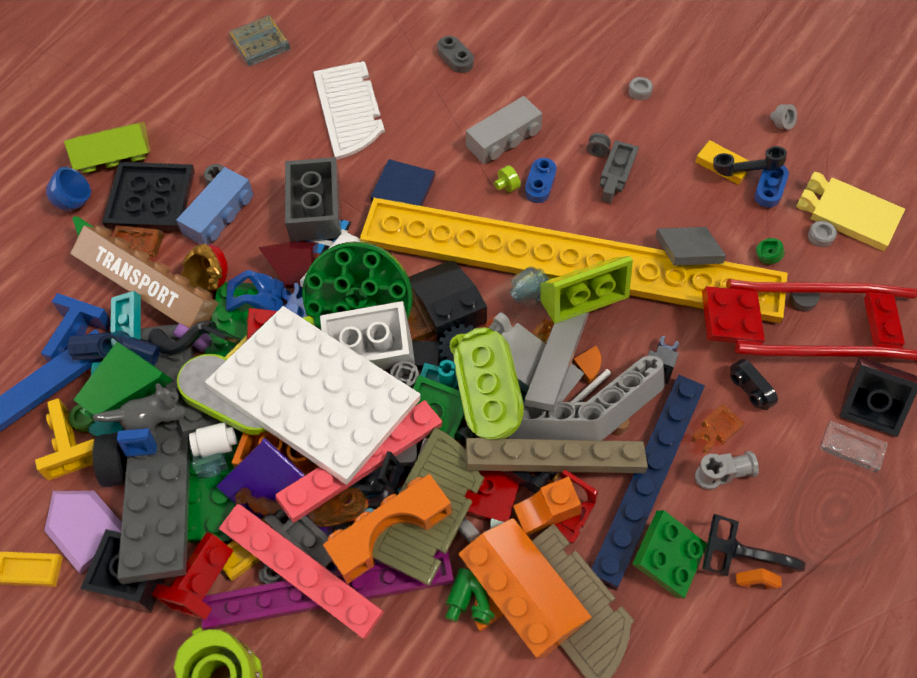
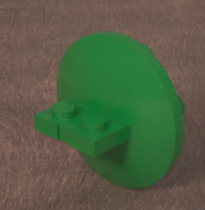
(354, 278)

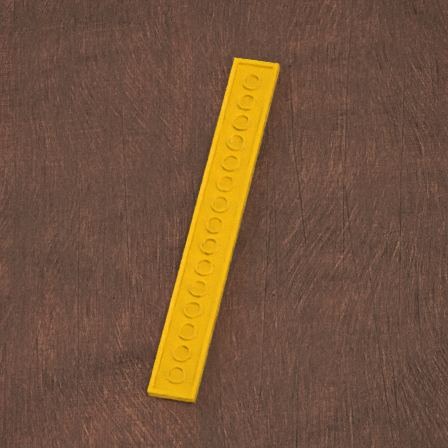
(518, 246)

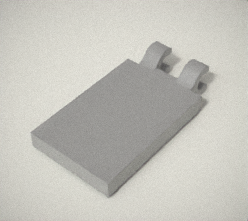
(527, 353)

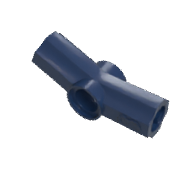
(98, 346)

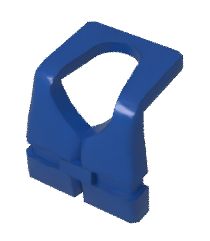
(269, 292)

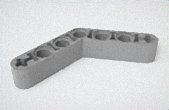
(602, 412)

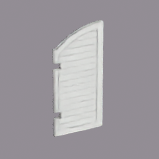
(348, 108)

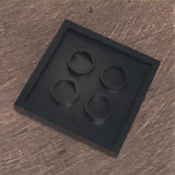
(149, 195)

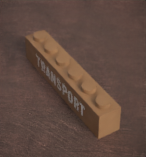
(137, 273)

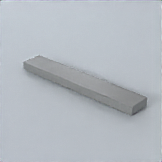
(555, 363)

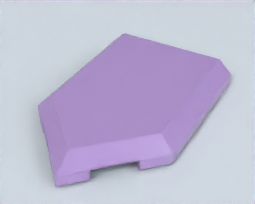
(78, 523)

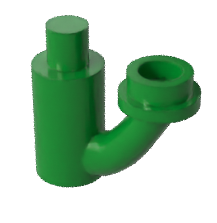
(460, 596)

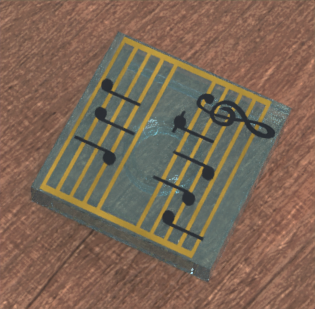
(259, 40)

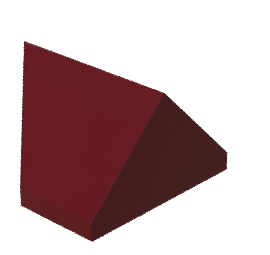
(291, 259)

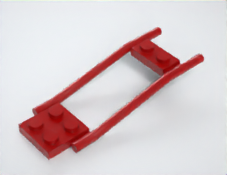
(735, 317)

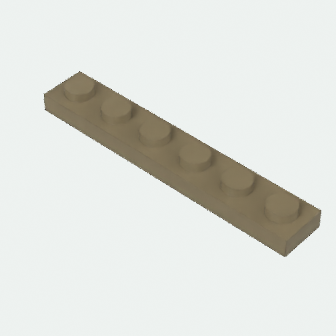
(555, 455)

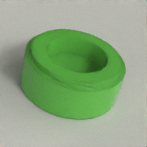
(79, 420)

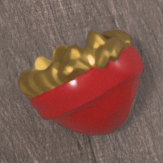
(206, 267)

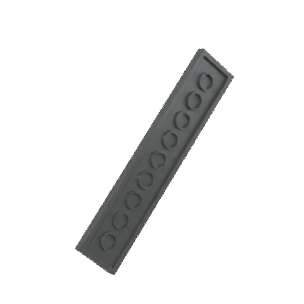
(157, 494)

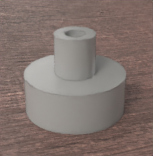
(784, 116)

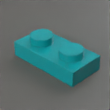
(126, 314)

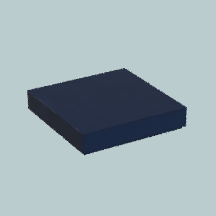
(403, 183)

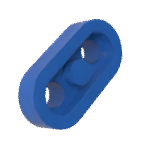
(541, 175)
(771, 187)

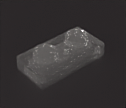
(853, 446)

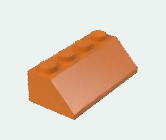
(525, 587)

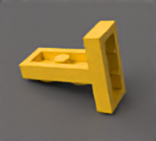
(67, 455)

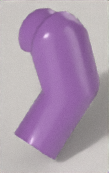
(200, 344)

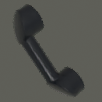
(774, 159)

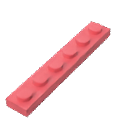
(321, 486)
(302, 571)

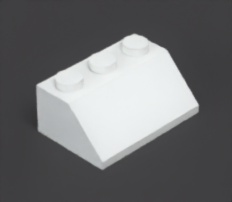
(373, 332)

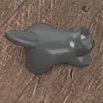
(146, 411)

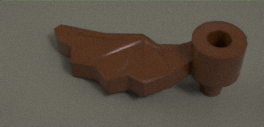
(258, 505)

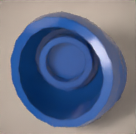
(68, 189)

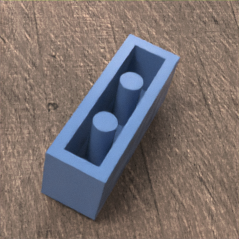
(215, 207)

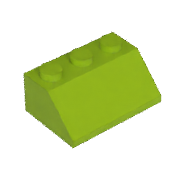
(108, 147)
(587, 288)

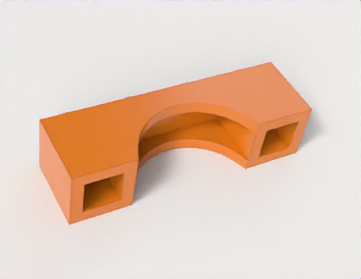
(419, 504)

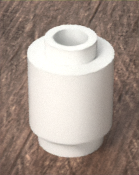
(212, 440)

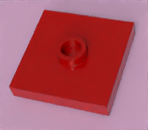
(494, 497)

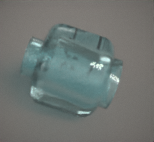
(527, 286)

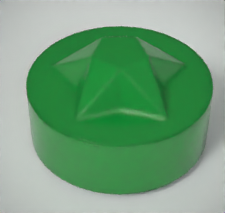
(770, 251)

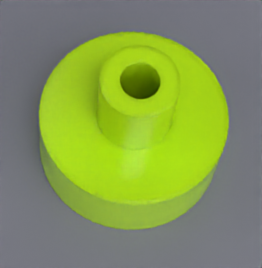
(507, 179)

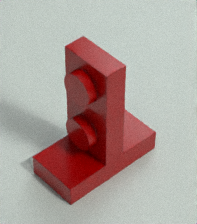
(201, 571)

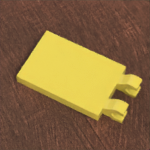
(851, 211)

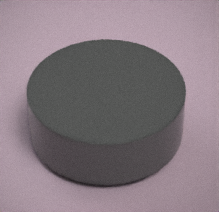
(804, 301)

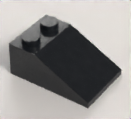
(449, 298)

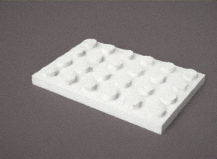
(313, 393)

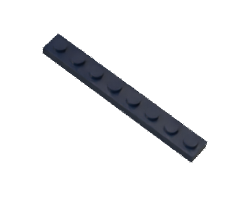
(645, 487)

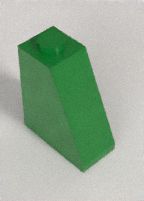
(117, 380)

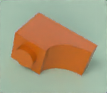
(548, 506)

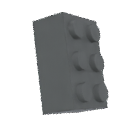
(312, 199)

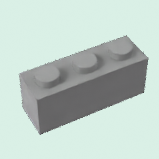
(504, 130)

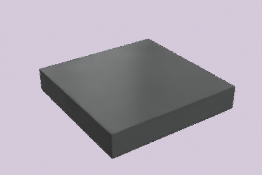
(690, 246)

